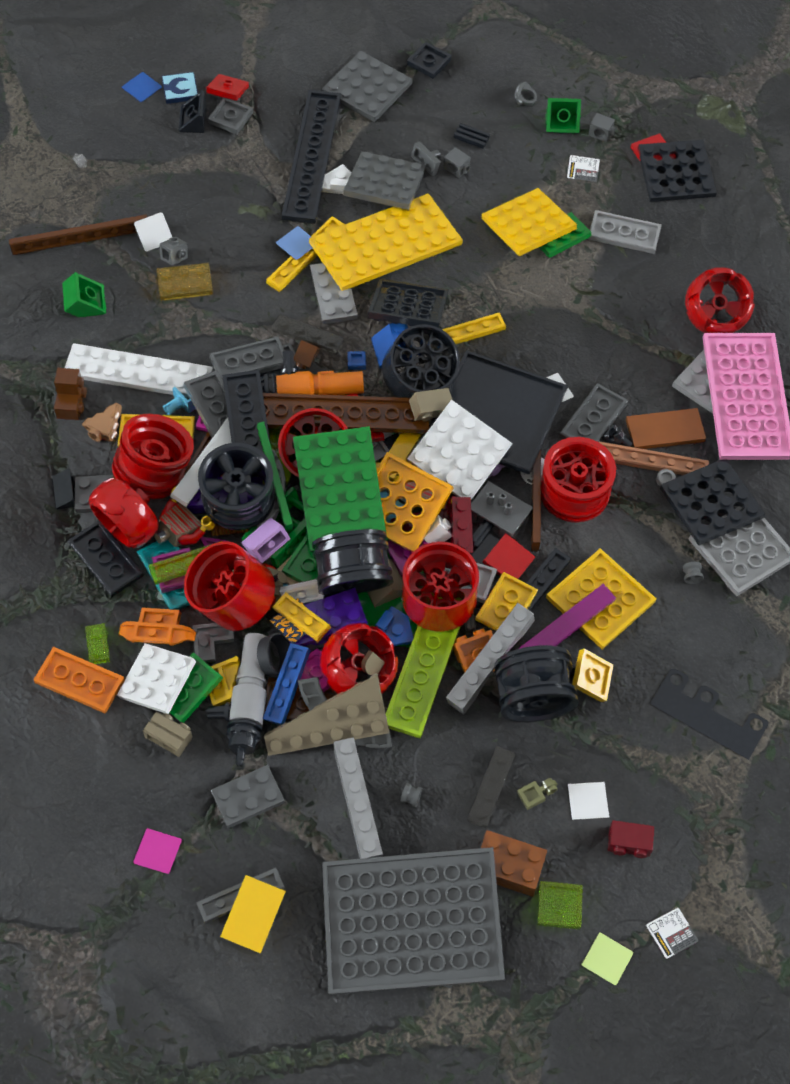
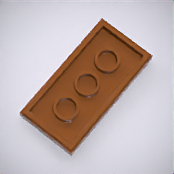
(665, 429)

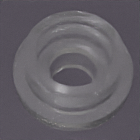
(80, 160)

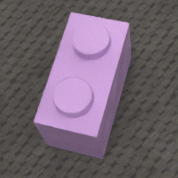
(266, 540)

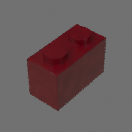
(631, 839)

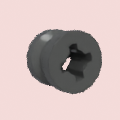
(692, 572)
(411, 794)

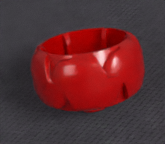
(740, 310)
(124, 512)
(343, 674)

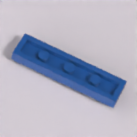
(286, 684)

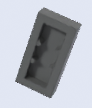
(425, 157)

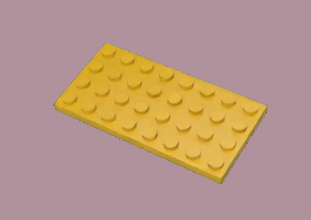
(385, 242)

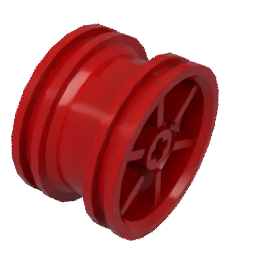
(152, 454)

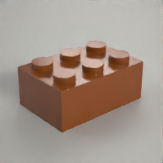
(516, 862)

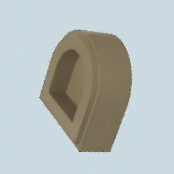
(371, 663)

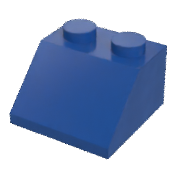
(385, 338)

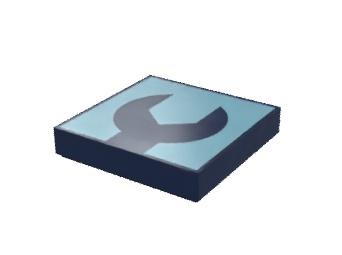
(179, 87)

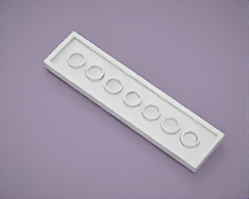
(133, 369)

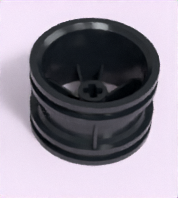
(238, 464)
(352, 561)

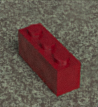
(461, 522)

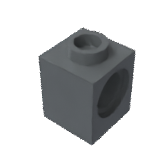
(602, 127)
(457, 162)

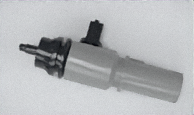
(247, 703)

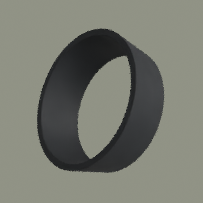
(262, 653)

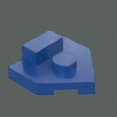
(396, 626)

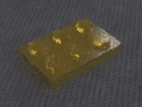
(184, 281)

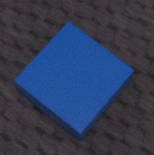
(356, 360)

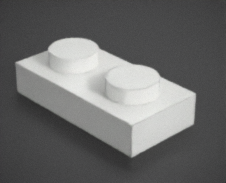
(304, 591)

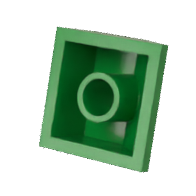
(83, 296)

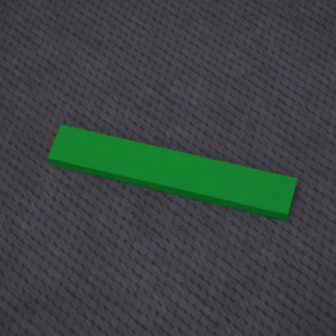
(279, 493)

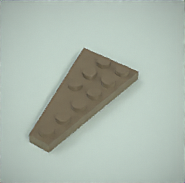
(346, 715)

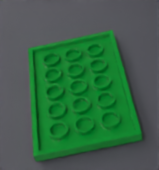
(338, 482)

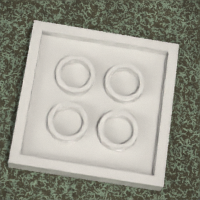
(156, 678)

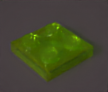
(560, 905)

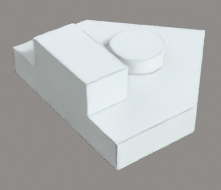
(336, 180)

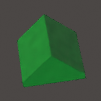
(563, 115)

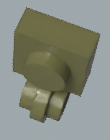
(533, 794)

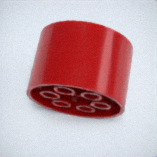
(298, 420)
(217, 591)
(428, 610)

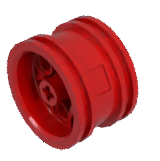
(578, 465)

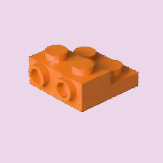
(469, 648)

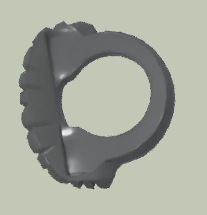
(524, 86)

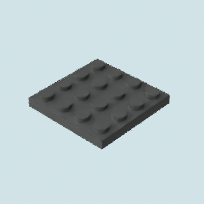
(368, 85)
(384, 180)

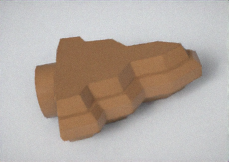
(104, 424)

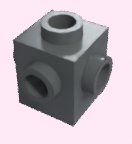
(173, 250)

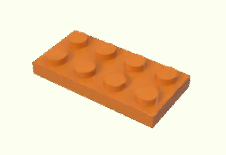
(79, 680)

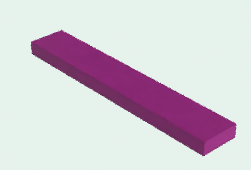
(573, 618)

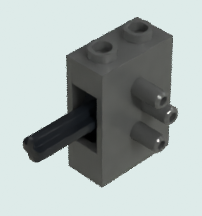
(498, 512)

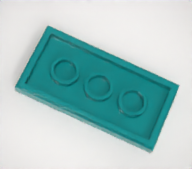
(176, 598)

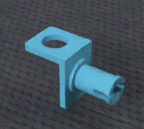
(178, 402)

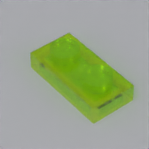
(97, 643)

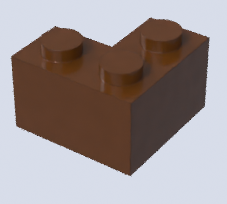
(69, 393)

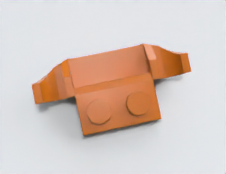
(157, 627)

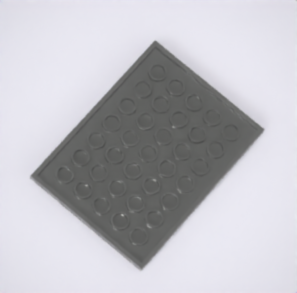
(412, 921)

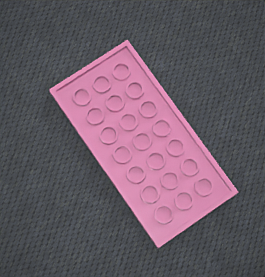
(747, 396)

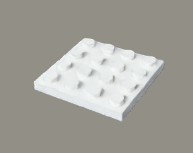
(460, 450)

